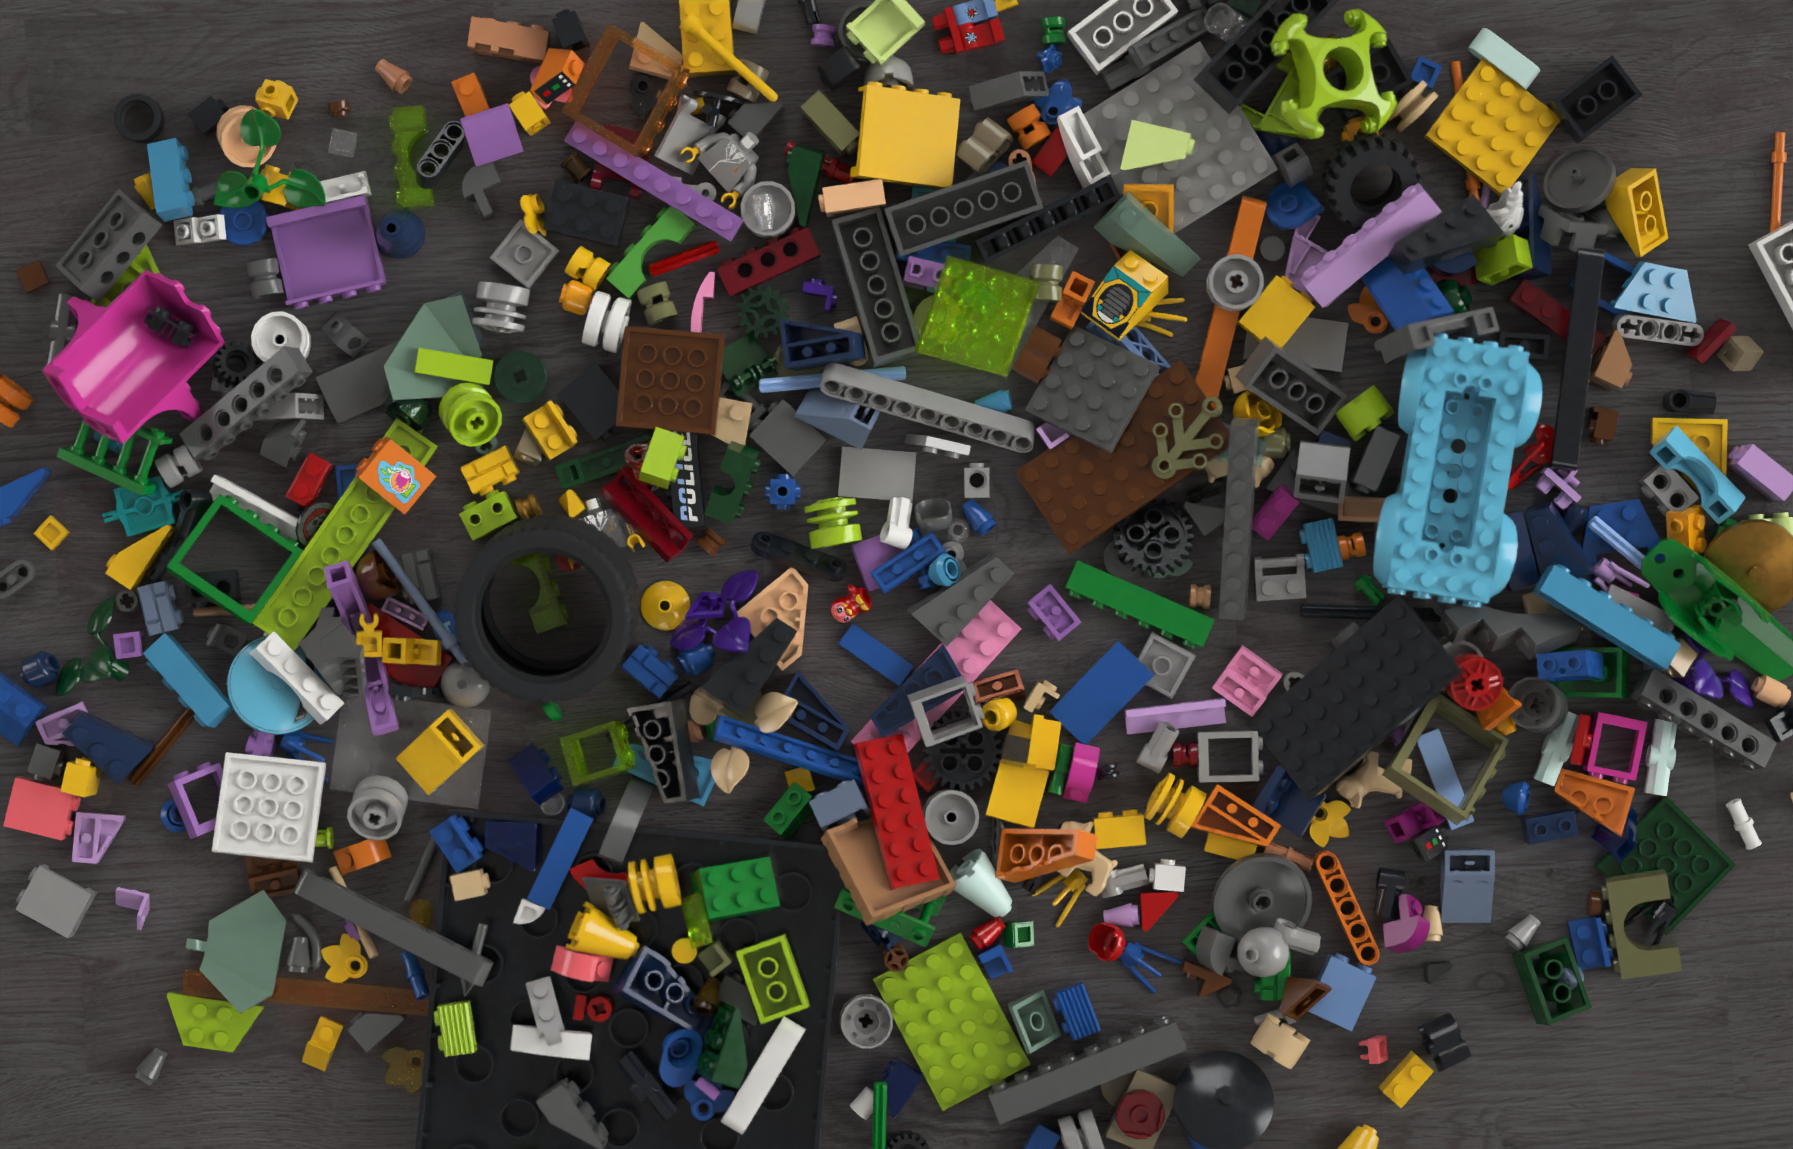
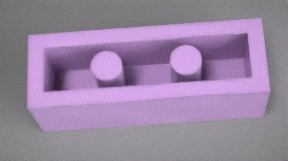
(405, 613)

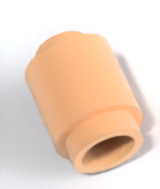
(1770, 691)

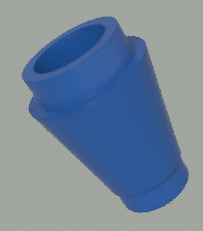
(978, 517)

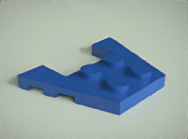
(1627, 520)

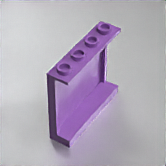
(327, 251)

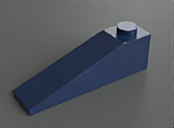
(1531, 229)
(657, 988)

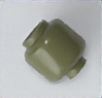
(1277, 443)

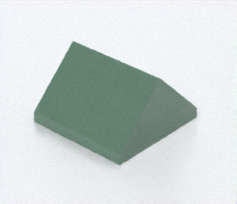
(1034, 1021)

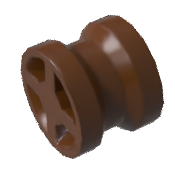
(711, 541)
(897, 961)

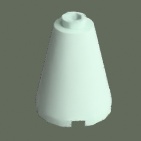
(978, 884)

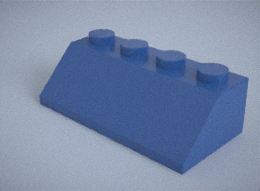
(1405, 297)
(17, 710)

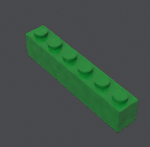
(1139, 603)

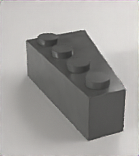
(953, 607)

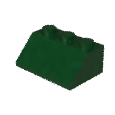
(1539, 970)

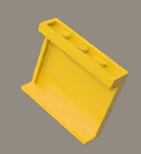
(907, 136)

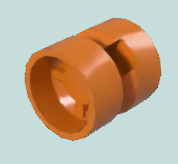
(1024, 119)

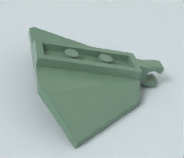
(439, 327)
(244, 951)

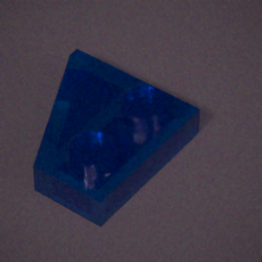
(513, 841)

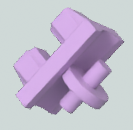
(1551, 479)

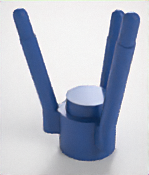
(293, 744)
(1133, 956)

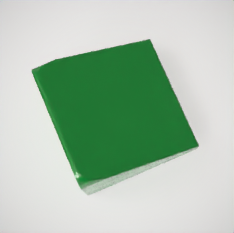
(1018, 934)

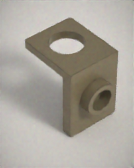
(528, 449)

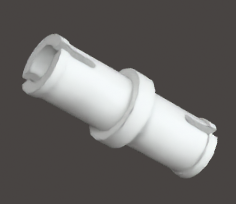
(1743, 824)

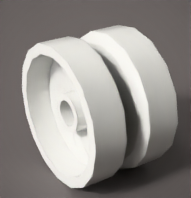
(602, 320)
(273, 328)

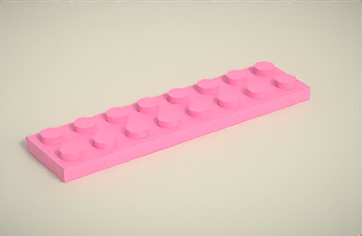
(971, 652)

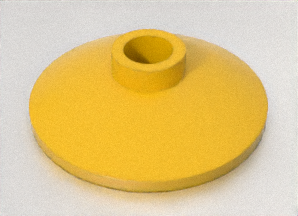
(669, 592)

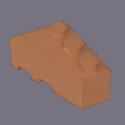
(508, 40)

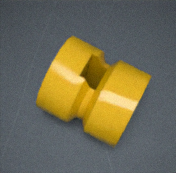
(588, 268)

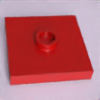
(1582, 739)

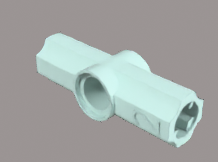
(1556, 750)
(1660, 757)

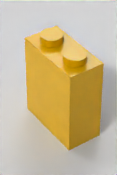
(1277, 312)

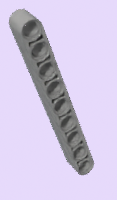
(927, 407)

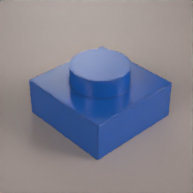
(1425, 70)

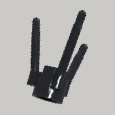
(1662, 912)

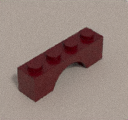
(1545, 310)

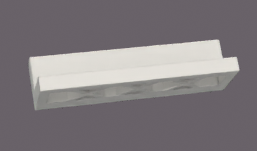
(265, 510)

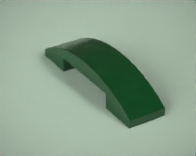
(596, 465)

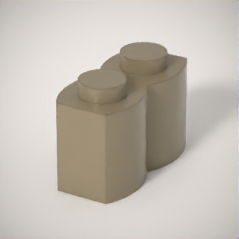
(984, 146)

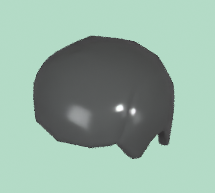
(933, 514)

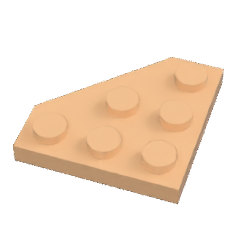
(782, 600)

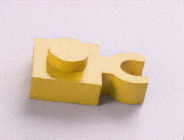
(370, 638)

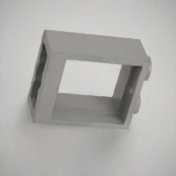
(952, 730)
(1203, 751)

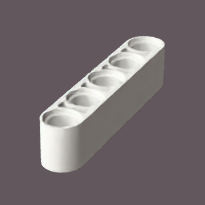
(762, 1075)

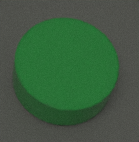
(552, 710)

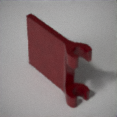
(603, 172)

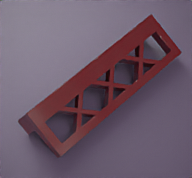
(645, 517)

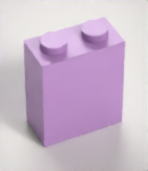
(1761, 472)

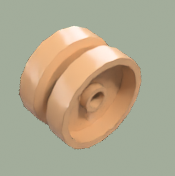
(231, 140)

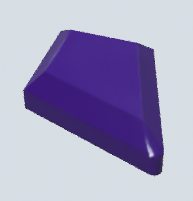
(707, 606)

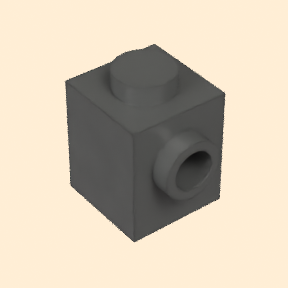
(46, 762)

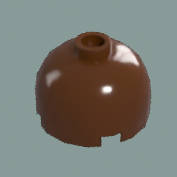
(376, 577)

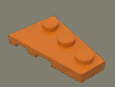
(1597, 798)

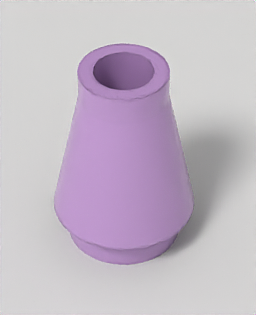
(1124, 915)

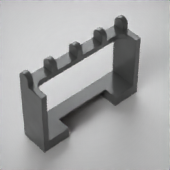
(1416, 336)

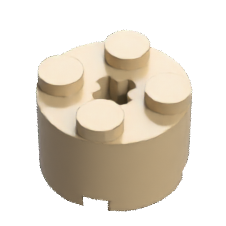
(1279, 1041)

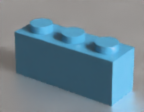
(170, 179)

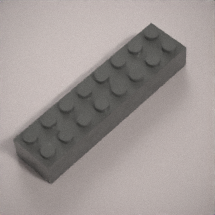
(1087, 1069)

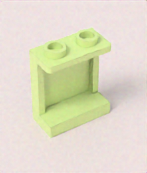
(884, 28)

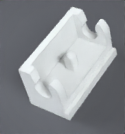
(346, 187)

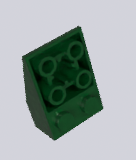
(724, 1052)

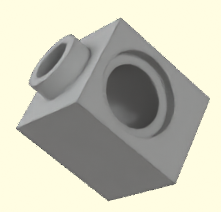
(969, 490)

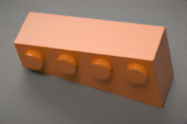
(1042, 851)

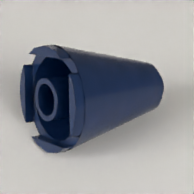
(405, 240)

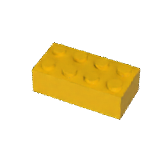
(717, 21)

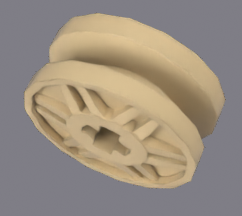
(1412, 106)

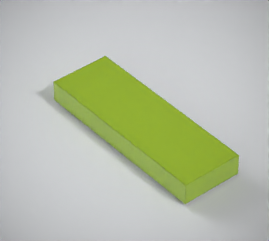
(453, 366)

